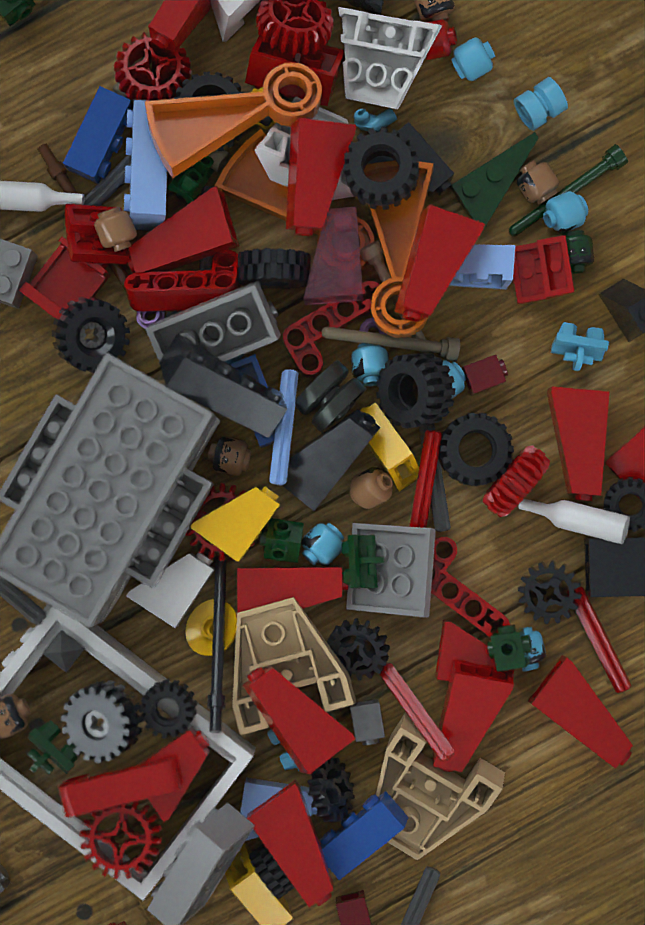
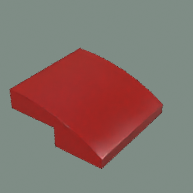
(83, 238)
(542, 270)
(630, 458)

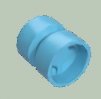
(543, 102)

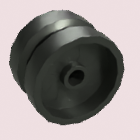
(334, 401)

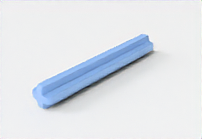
(284, 428)

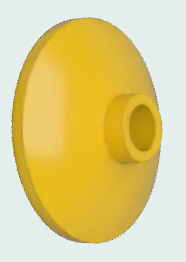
(200, 627)

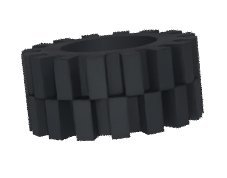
(624, 487)
(175, 692)
(270, 872)

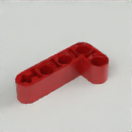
(183, 288)
(312, 336)
(463, 593)
(89, 794)

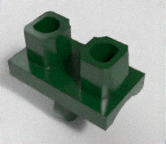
(192, 180)
(362, 561)
(42, 739)

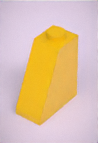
(392, 451)
(238, 522)
(253, 892)

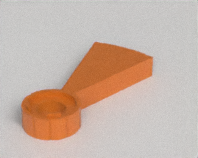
(197, 126)
(249, 183)
(396, 234)

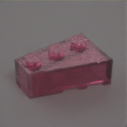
(336, 263)

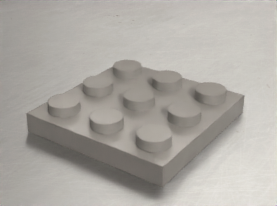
(404, 576)

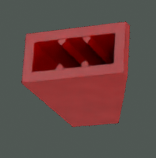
(176, 21)
(460, 646)
(189, 753)

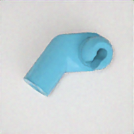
(367, 121)

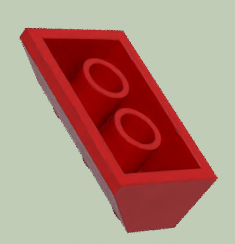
(324, 63)

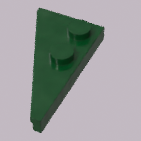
(486, 186)

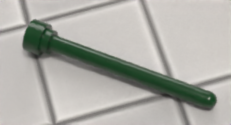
(613, 159)

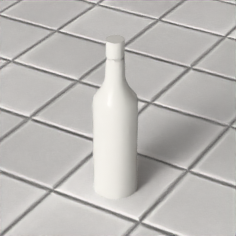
(34, 196)
(582, 519)

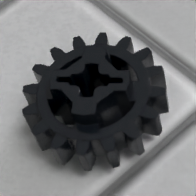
(543, 602)
(372, 649)
(331, 791)

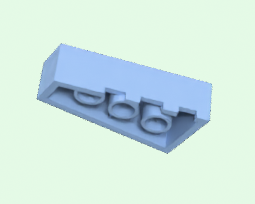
(146, 174)
(487, 267)

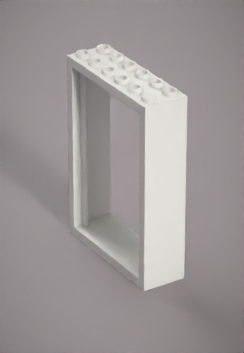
(142, 678)

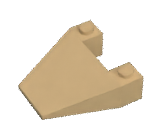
(289, 642)
(433, 799)

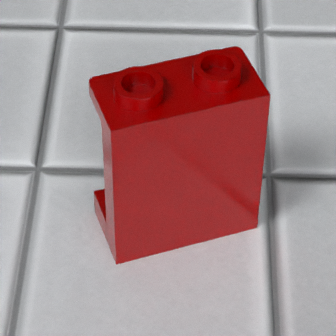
(64, 281)

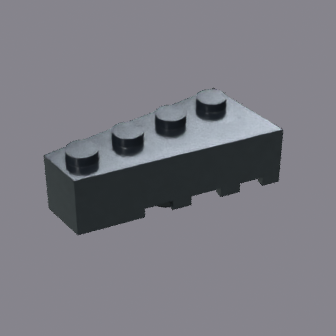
(221, 387)

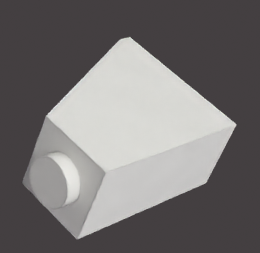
(175, 589)

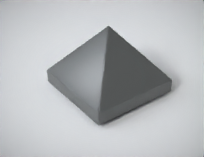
(64, 651)

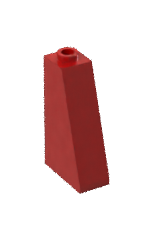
(314, 171)
(186, 236)
(435, 257)
(580, 434)
(272, 584)
(470, 708)
(578, 710)
(297, 721)
(291, 839)

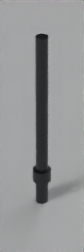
(216, 700)

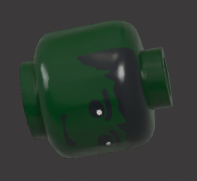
(579, 250)

